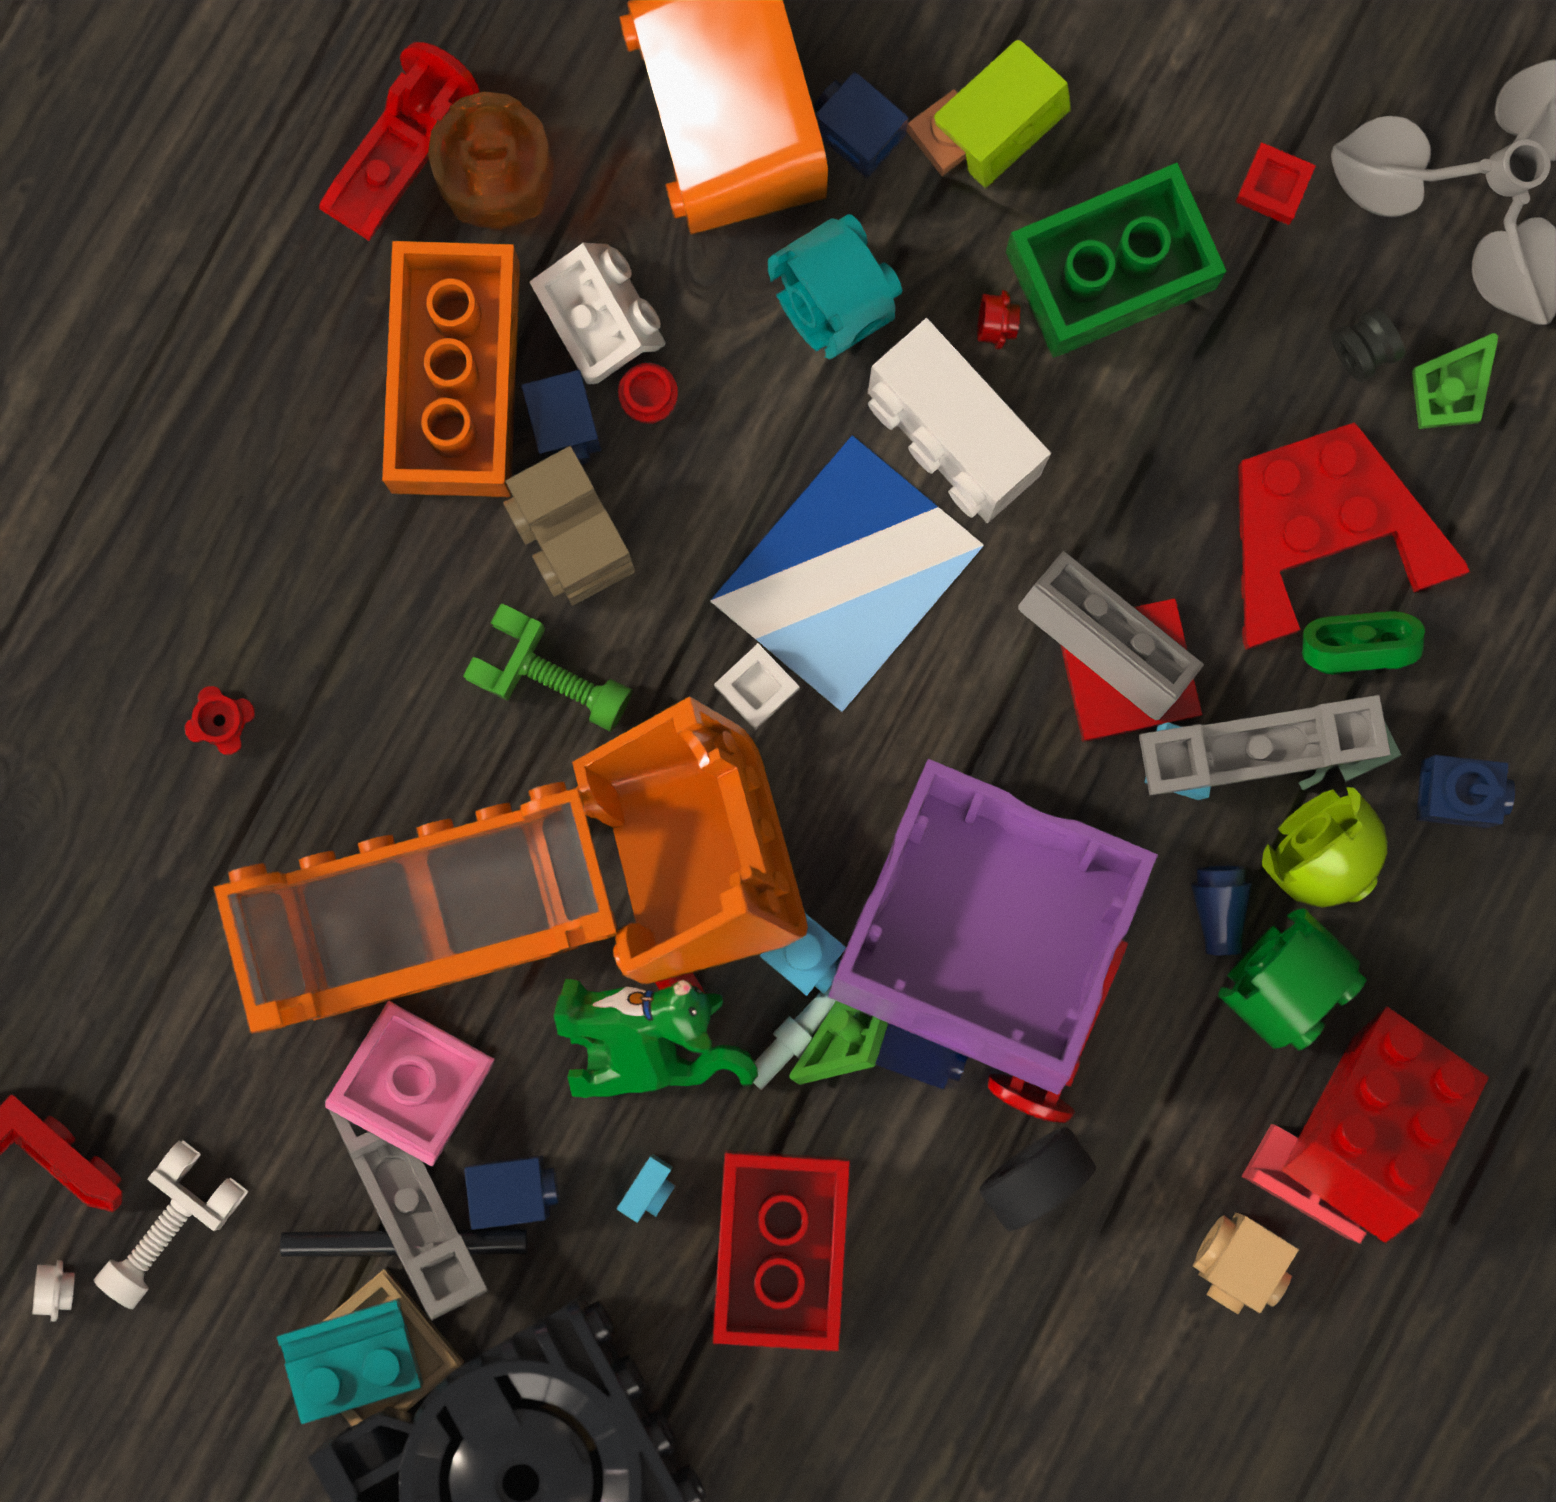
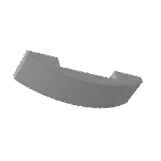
(1264, 746)
(414, 1220)

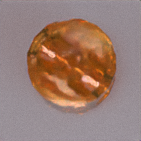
(491, 160)

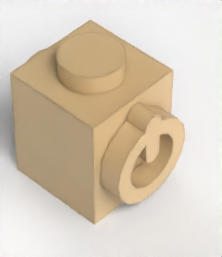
(1244, 1264)

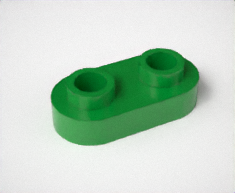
(1363, 642)

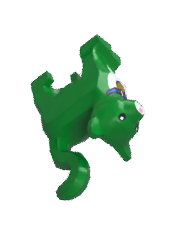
(633, 1036)

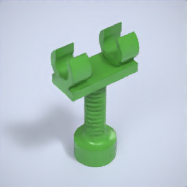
(605, 702)

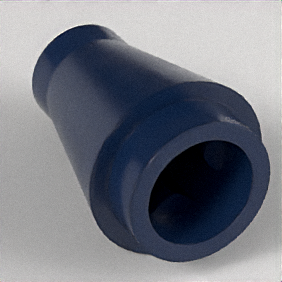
(1222, 907)

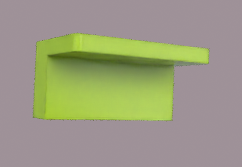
(1004, 111)

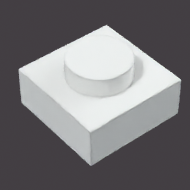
(756, 686)

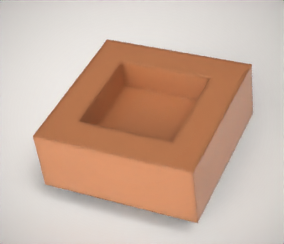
(932, 141)

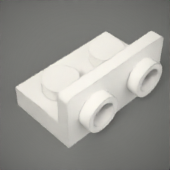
(597, 310)

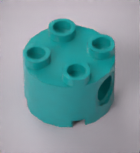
(834, 286)

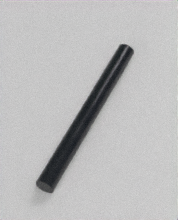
(379, 1244)

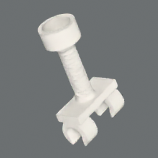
(125, 1279)

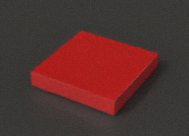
(1107, 712)

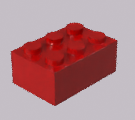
(1386, 1125)
(781, 1250)

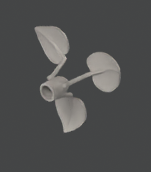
(1513, 268)

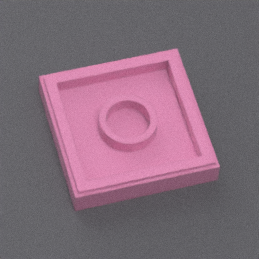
(409, 1083)

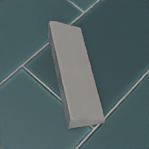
(1110, 636)

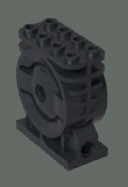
(556, 1360)

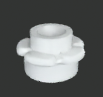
(52, 1290)

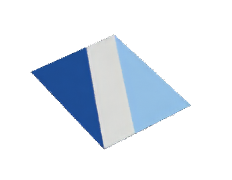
(847, 573)

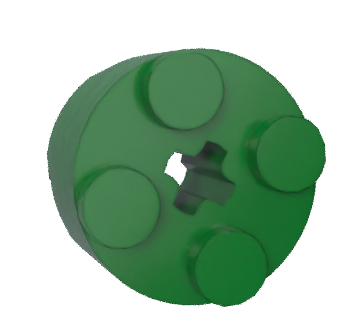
(1292, 981)

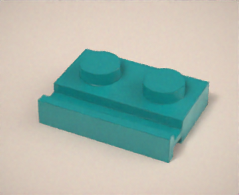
(350, 1361)

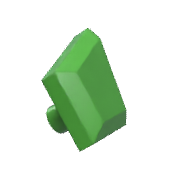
(1454, 385)
(843, 1044)

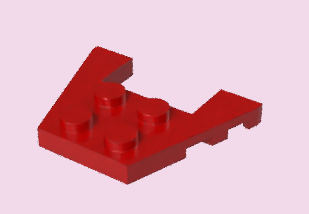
(1317, 503)

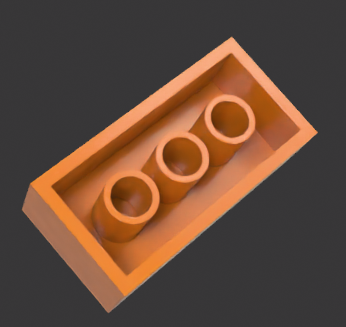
(451, 369)

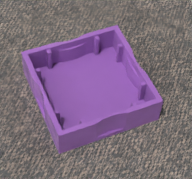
(993, 927)

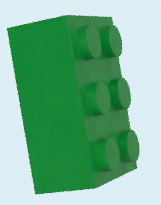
(1115, 260)

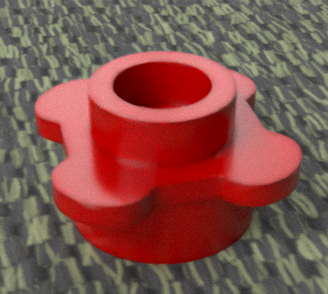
(212, 704)

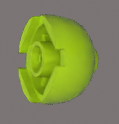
(1330, 850)

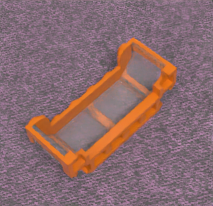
(415, 911)

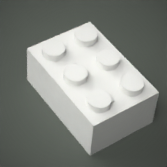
(955, 422)

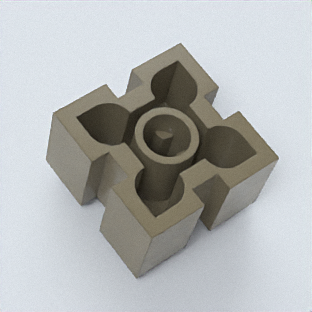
(573, 529)

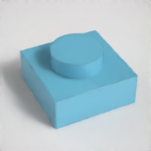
(648, 1190)

